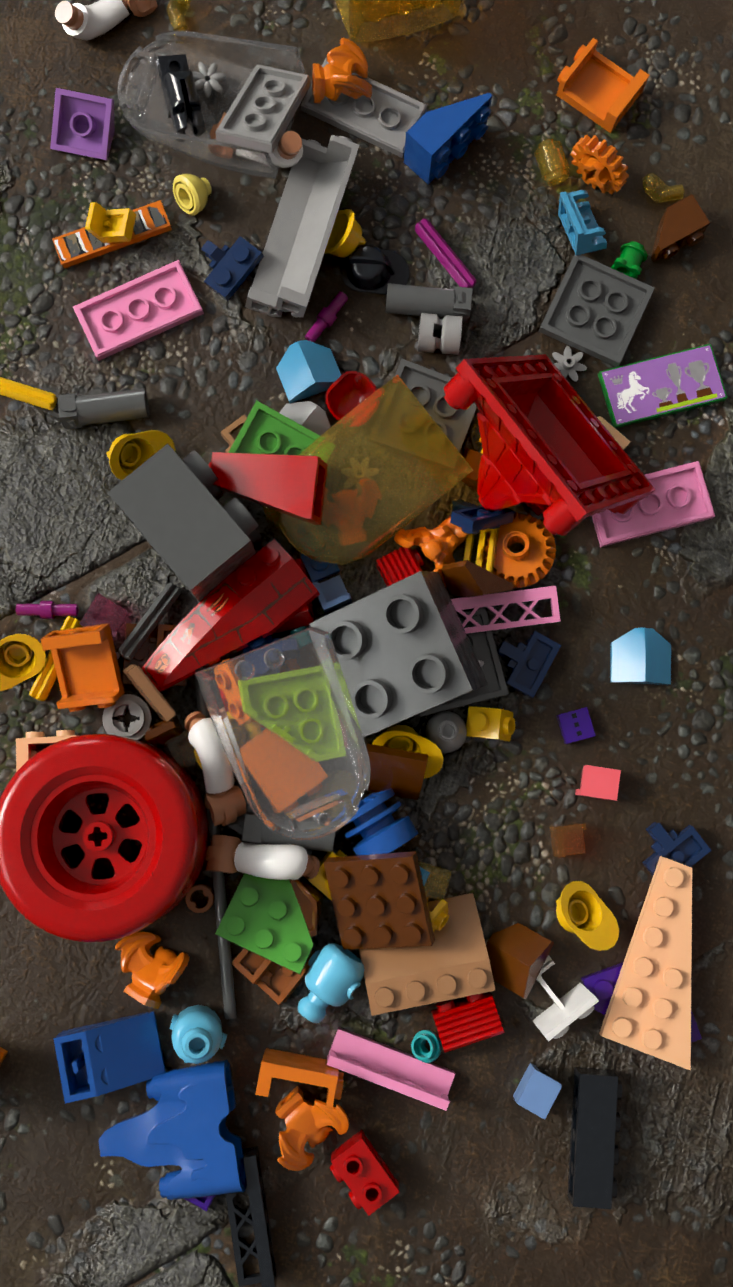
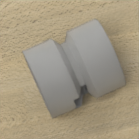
(449, 337)

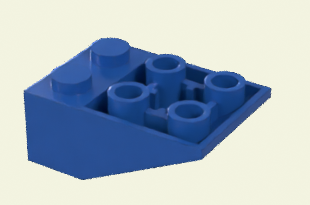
(445, 135)
(108, 1056)

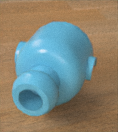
(331, 981)
(197, 1034)

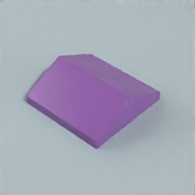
(82, 124)

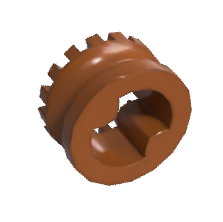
(192, 905)

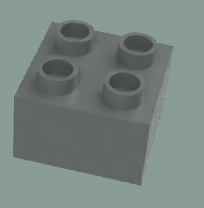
(184, 523)
(402, 651)

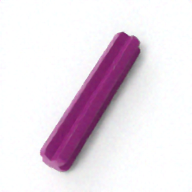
(444, 254)

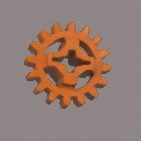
(599, 164)

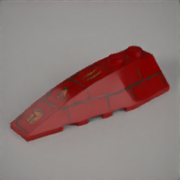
(240, 609)

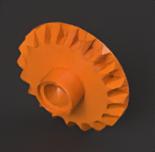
(533, 561)

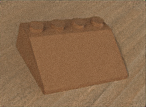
(425, 975)

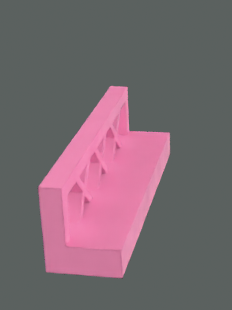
(505, 599)
(390, 1068)

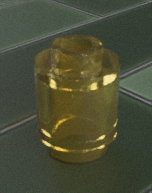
(552, 162)

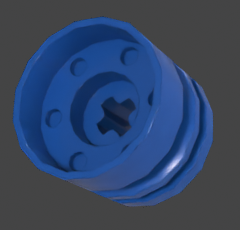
(377, 826)

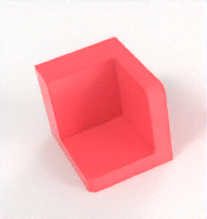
(599, 783)

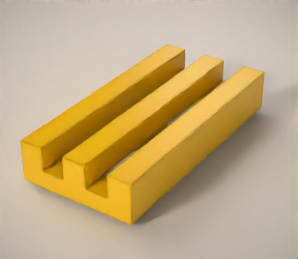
(480, 551)

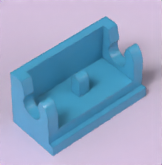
(580, 223)

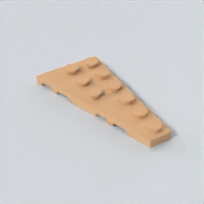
(654, 985)

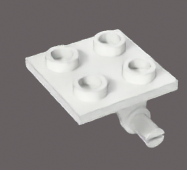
(574, 1004)

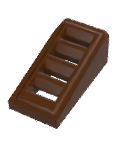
(163, 731)

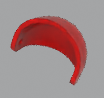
(348, 393)

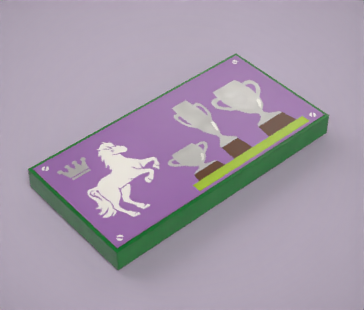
(662, 386)

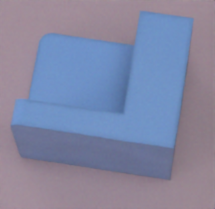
(332, 594)
(537, 1091)

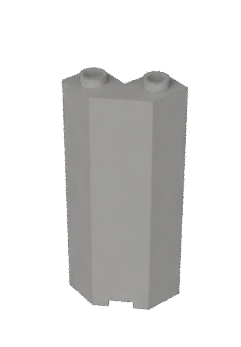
(302, 228)

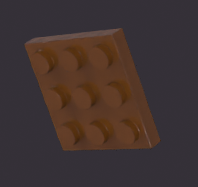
(379, 900)

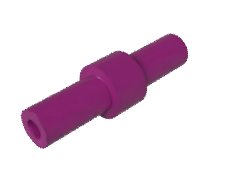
(326, 317)
(47, 609)

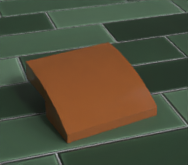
(269, 976)

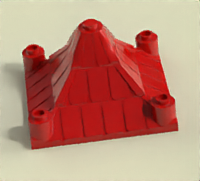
(543, 443)

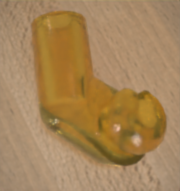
(660, 191)

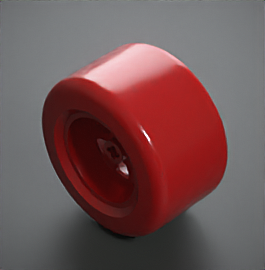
(33, 842)

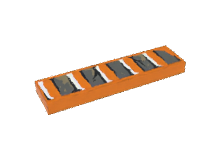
(83, 246)

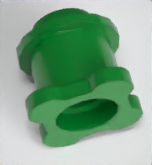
(630, 259)

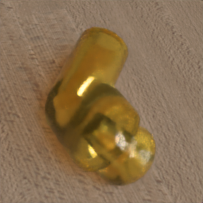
(176, 10)

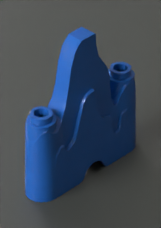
(185, 1131)

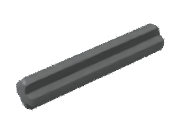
(149, 621)

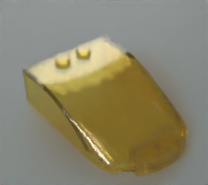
(381, 474)

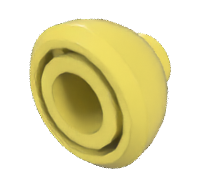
(191, 193)

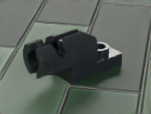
(180, 94)

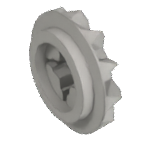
(137, 708)

